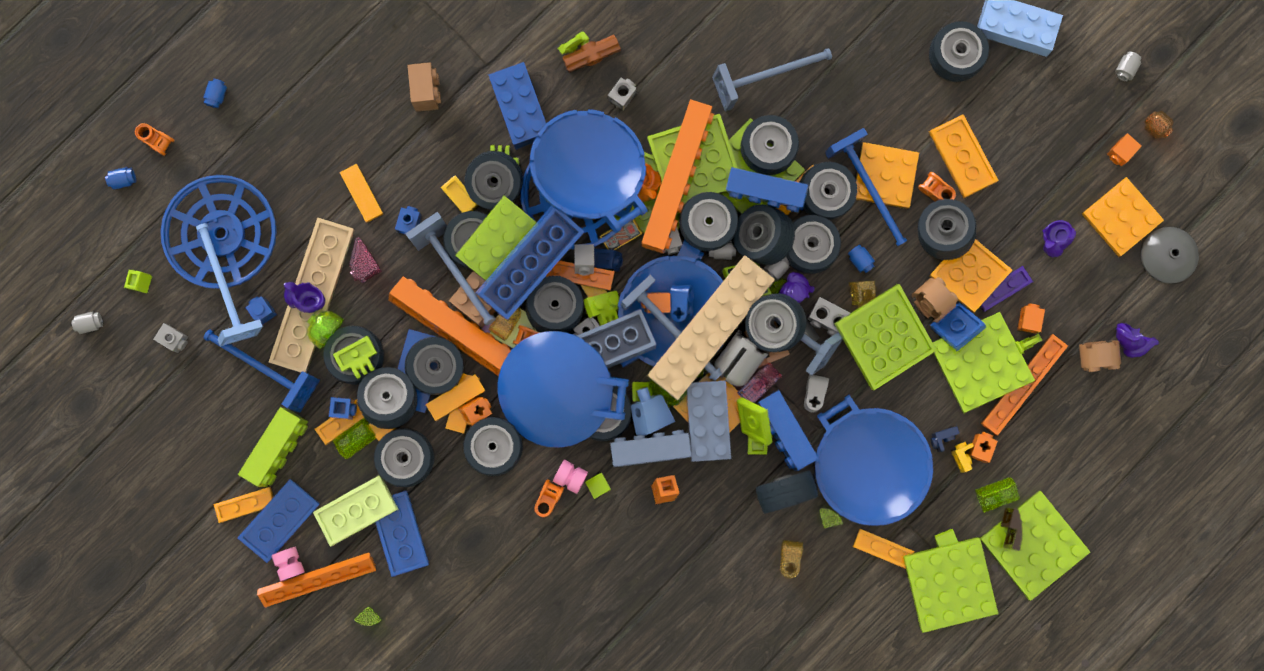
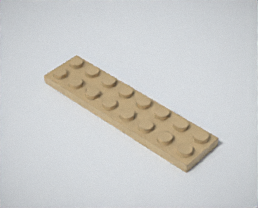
(322, 269)
(710, 327)

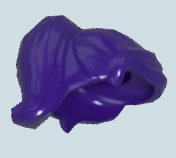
(1057, 237)
(797, 287)
(304, 297)
(1133, 342)

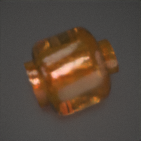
(1159, 124)

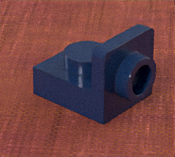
(607, 259)
(946, 435)

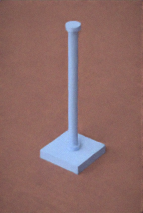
(238, 331)

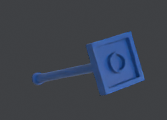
(847, 145)
(299, 391)

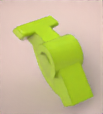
(572, 45)
(1027, 343)

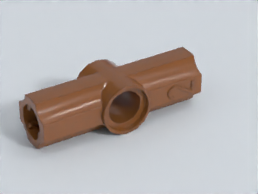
(591, 53)

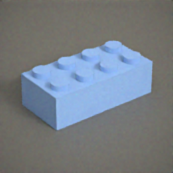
(1020, 25)

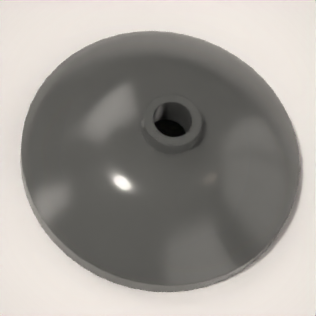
(1158, 257)

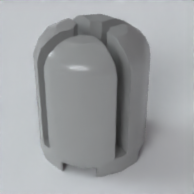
(739, 360)

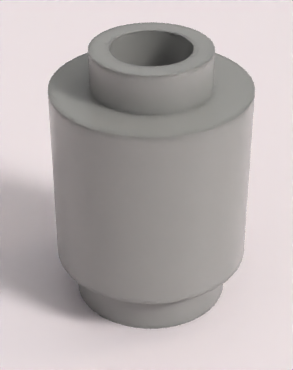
(1128, 66)
(724, 253)
(777, 270)
(87, 322)

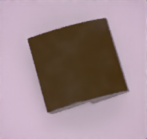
(1012, 521)

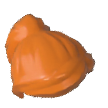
(650, 185)

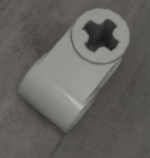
(816, 389)

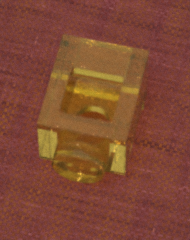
(862, 292)

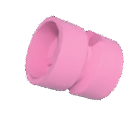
(570, 476)
(287, 557)

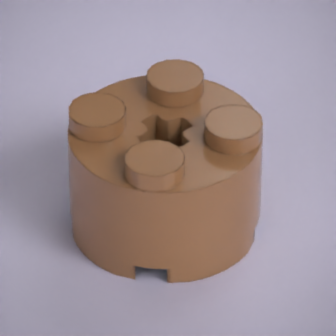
(934, 299)
(1100, 354)

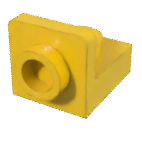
(963, 460)

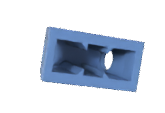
(650, 413)

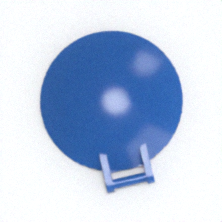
(589, 166)
(669, 272)
(557, 389)
(872, 464)

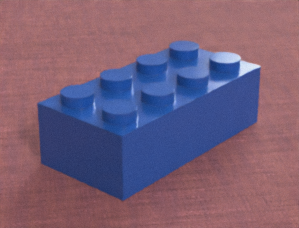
(518, 104)
(766, 188)
(788, 433)

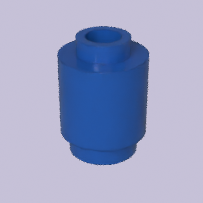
(214, 93)
(120, 178)
(861, 259)

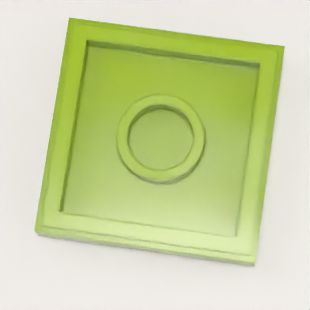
(754, 421)

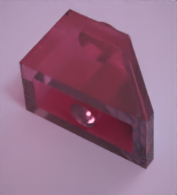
(362, 262)
(760, 383)

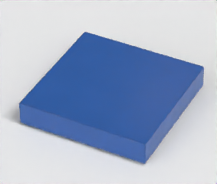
(958, 326)

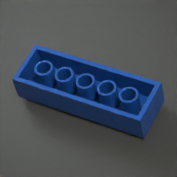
(529, 262)

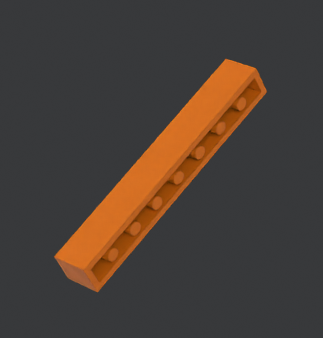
(676, 177)
(449, 324)

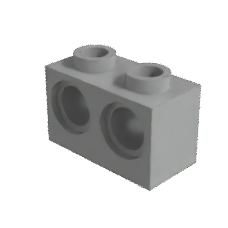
(831, 311)

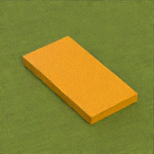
(963, 156)

